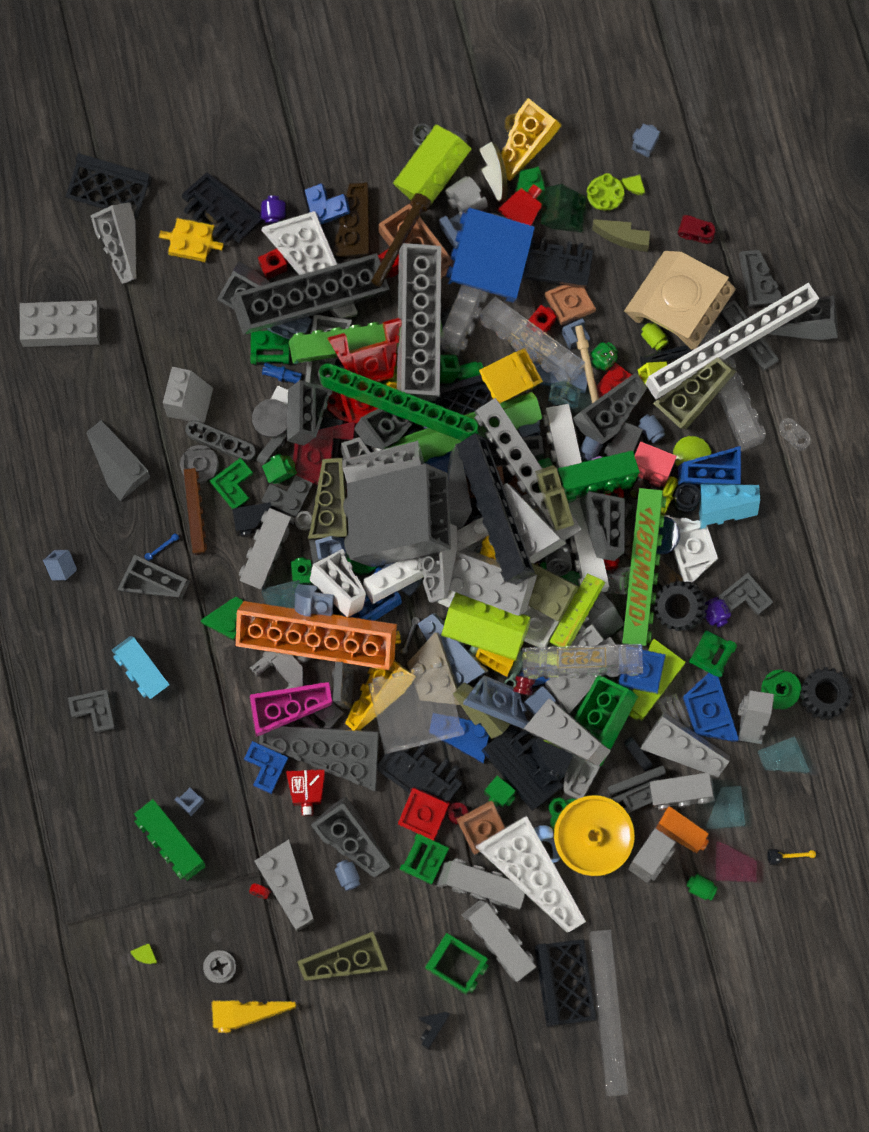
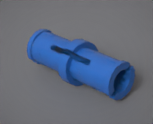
(281, 373)

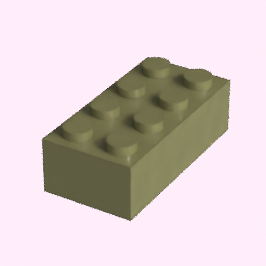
(551, 593)

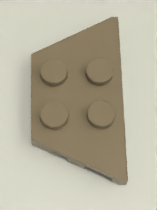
(432, 653)

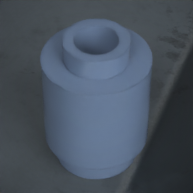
(651, 428)
(589, 449)
(347, 875)

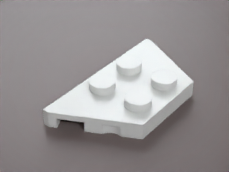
(695, 549)

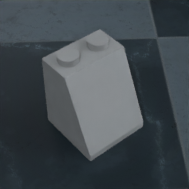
(187, 396)

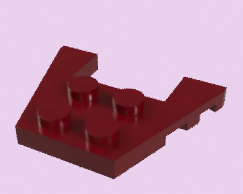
(310, 456)

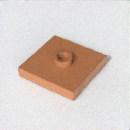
(569, 303)
(480, 825)

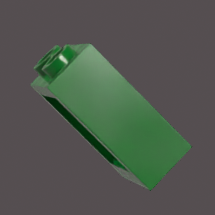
(439, 952)

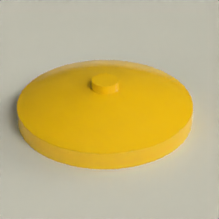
(594, 835)

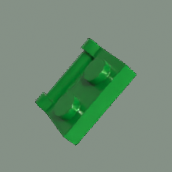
(268, 342)
(706, 651)
(430, 861)

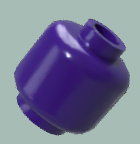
(273, 210)
(717, 612)

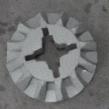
(215, 975)

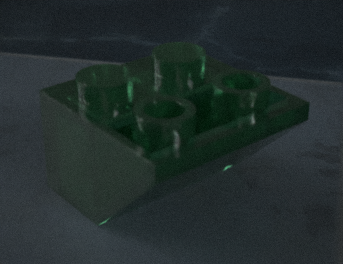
(563, 209)

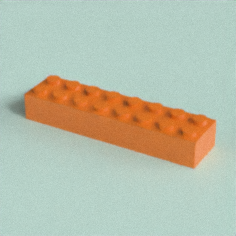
(316, 636)

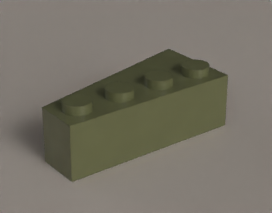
(695, 393)
(328, 512)
(347, 958)

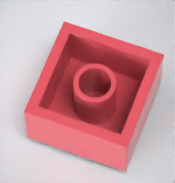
(654, 464)

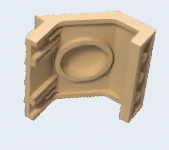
(681, 297)

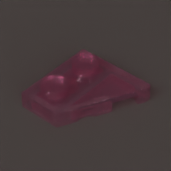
(734, 865)

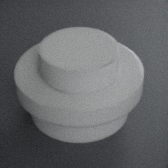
(303, 520)

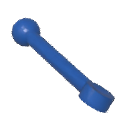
(149, 556)

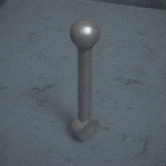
(415, 621)

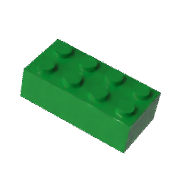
(599, 475)
(606, 710)
(167, 837)

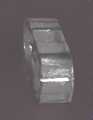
(797, 430)

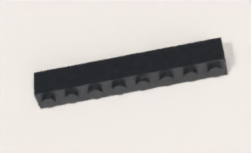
(495, 509)

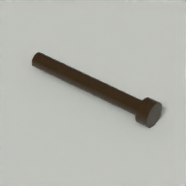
(420, 204)

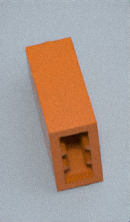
(682, 830)

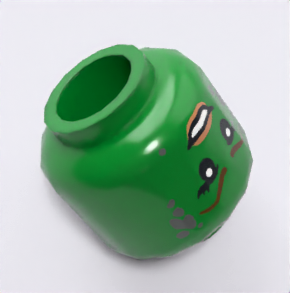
(603, 356)

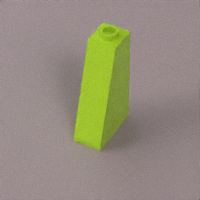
(671, 668)

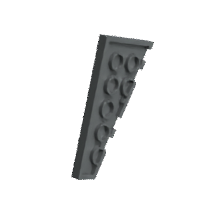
(337, 751)

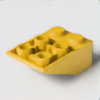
(511, 376)

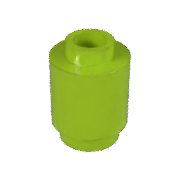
(654, 336)

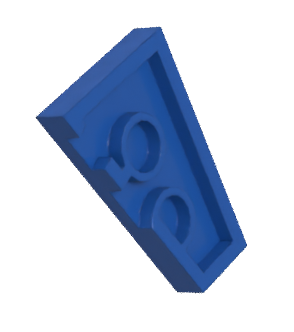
(473, 740)

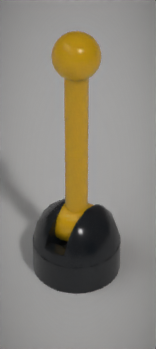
(775, 856)

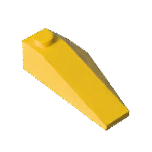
(528, 136)
(363, 709)
(234, 1014)

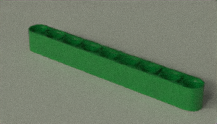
(392, 396)

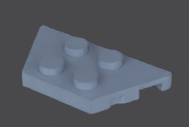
(498, 701)

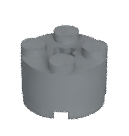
(466, 195)

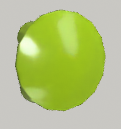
(605, 192)
(690, 448)

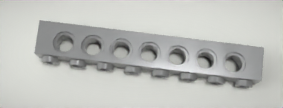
(494, 410)

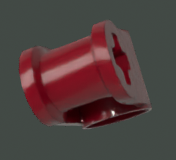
(694, 229)

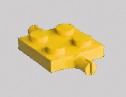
(191, 240)

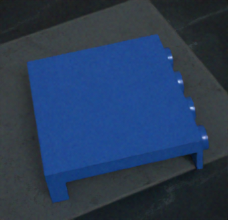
(490, 253)

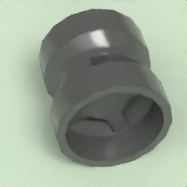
(420, 131)

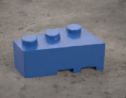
(716, 468)
(379, 608)

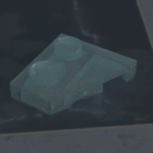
(281, 595)
(784, 757)
(727, 809)

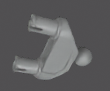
(285, 664)

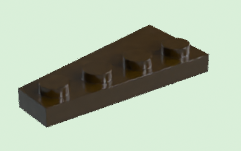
(354, 229)

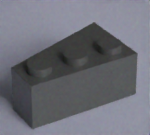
(305, 411)

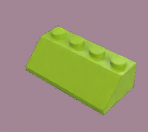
(432, 164)
(485, 626)

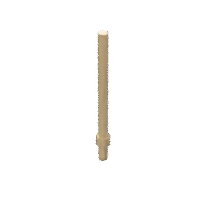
(583, 346)

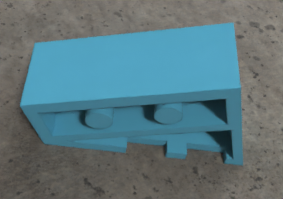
(727, 502)
(139, 667)

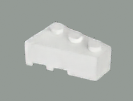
(335, 577)

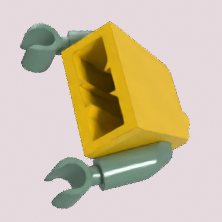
(499, 663)

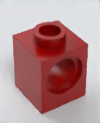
(269, 270)
(546, 313)

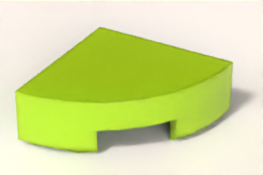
(634, 185)
(144, 954)

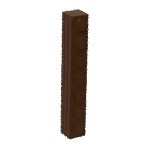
(195, 511)

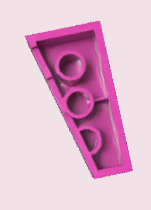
(284, 706)

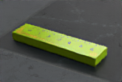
(577, 611)

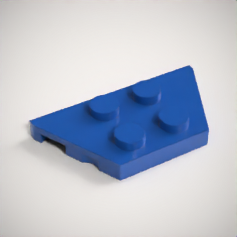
(709, 710)

